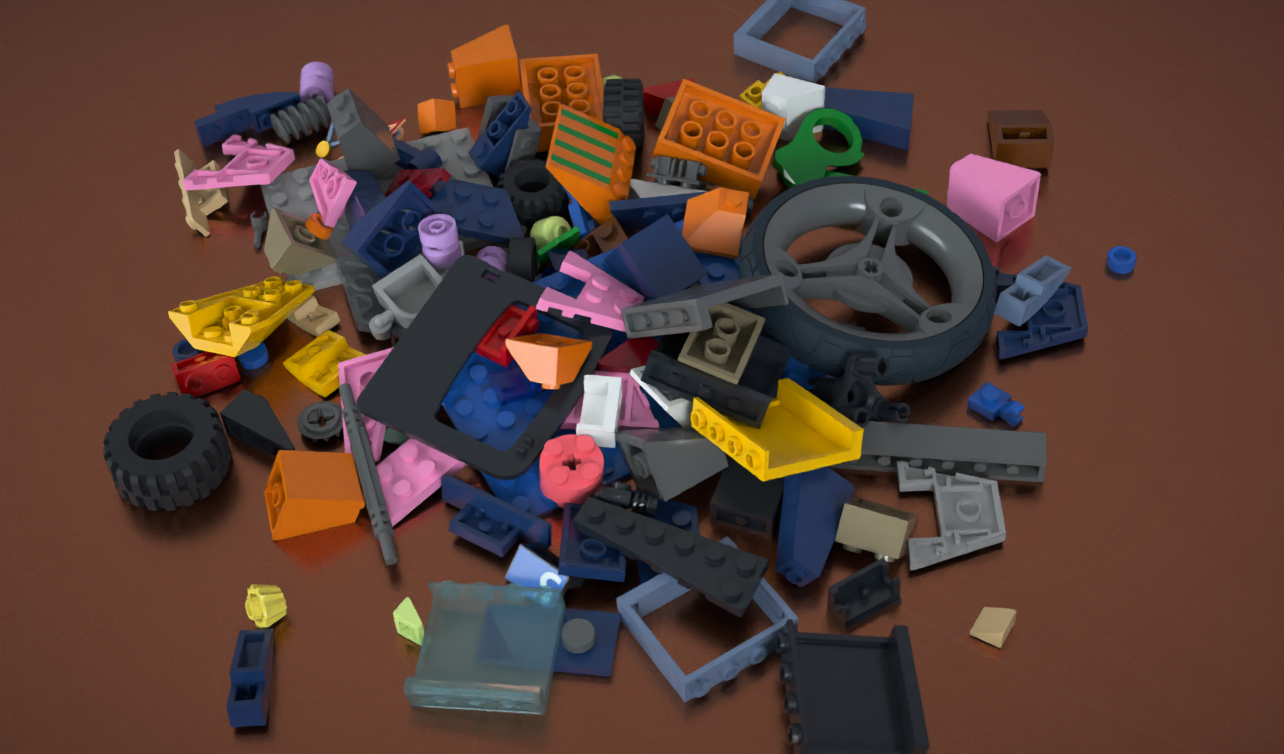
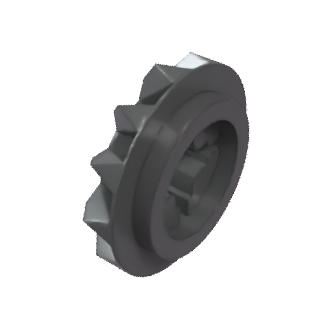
(309, 421)

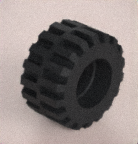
(625, 107)
(534, 192)

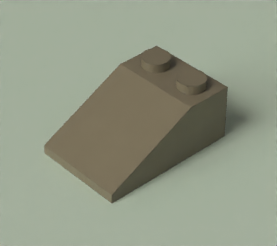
(726, 346)

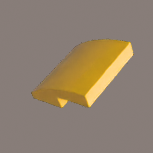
(318, 362)

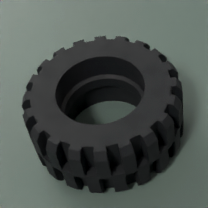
(177, 478)

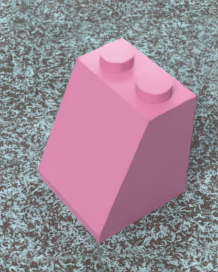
(992, 194)

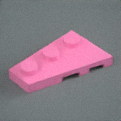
(331, 191)

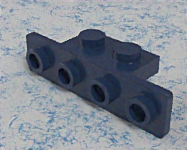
(490, 520)

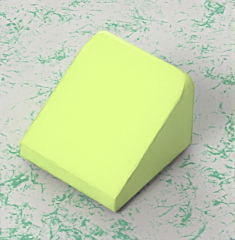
(408, 622)

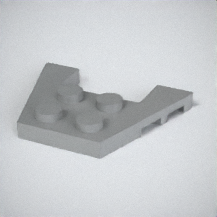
(966, 514)

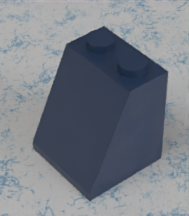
(657, 261)

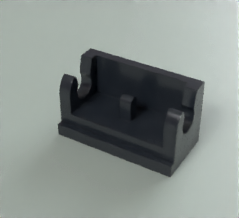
(863, 595)

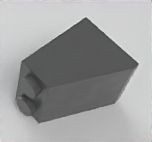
(362, 134)
(669, 459)

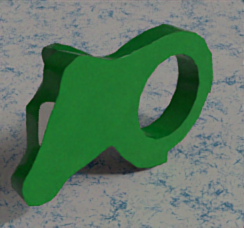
(806, 160)

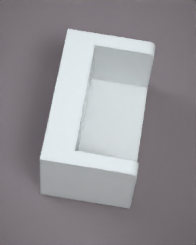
(601, 409)

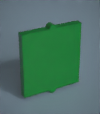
(563, 242)

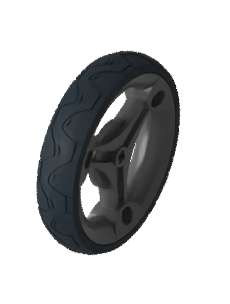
(872, 277)

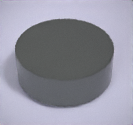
(578, 635)

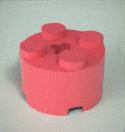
(571, 469)

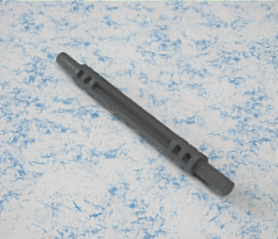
(368, 474)

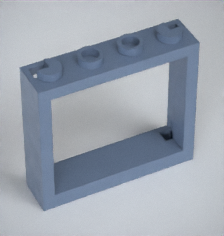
(749, 46)
(664, 589)

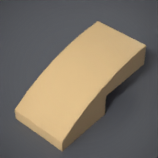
(313, 317)

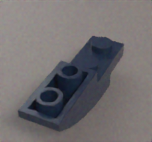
(243, 114)

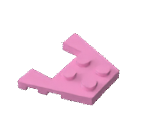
(250, 167)
(599, 299)

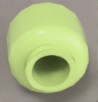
(548, 229)

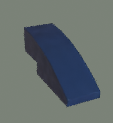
(251, 678)

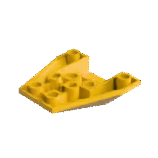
(241, 317)

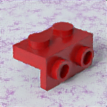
(511, 324)

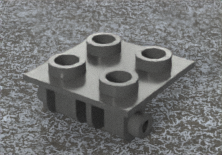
(688, 174)

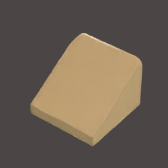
(994, 625)

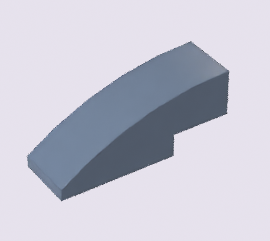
(1031, 290)

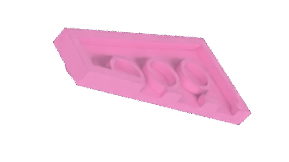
(358, 373)

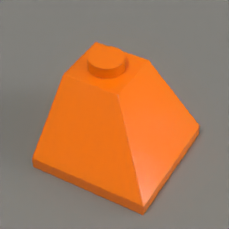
(716, 222)
(549, 357)

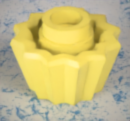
(265, 604)

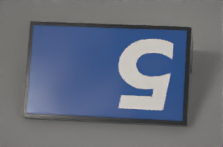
(539, 567)

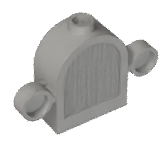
(403, 295)

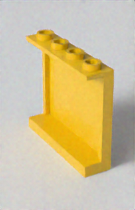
(793, 438)

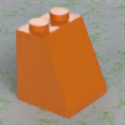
(485, 68)
(312, 492)

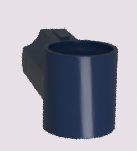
(416, 159)

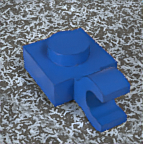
(995, 403)

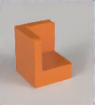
(436, 116)

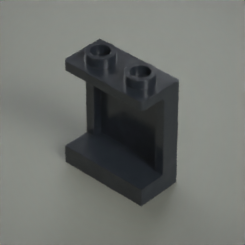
(746, 501)

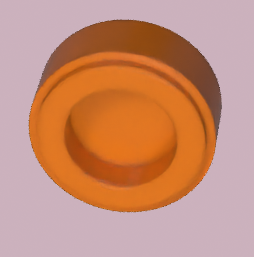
(316, 227)

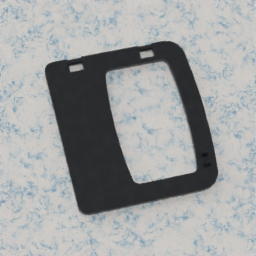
(438, 345)

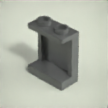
(525, 140)

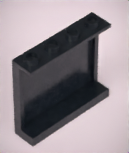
(744, 402)
(851, 693)

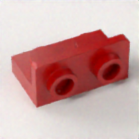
(205, 373)

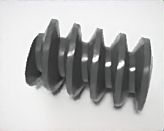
(301, 119)

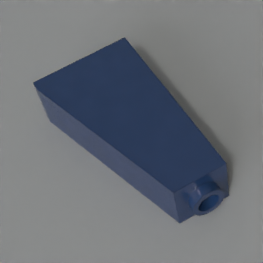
(877, 114)
(364, 196)
(809, 522)

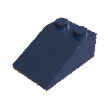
(389, 232)

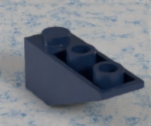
(494, 146)

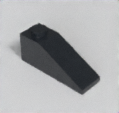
(255, 423)

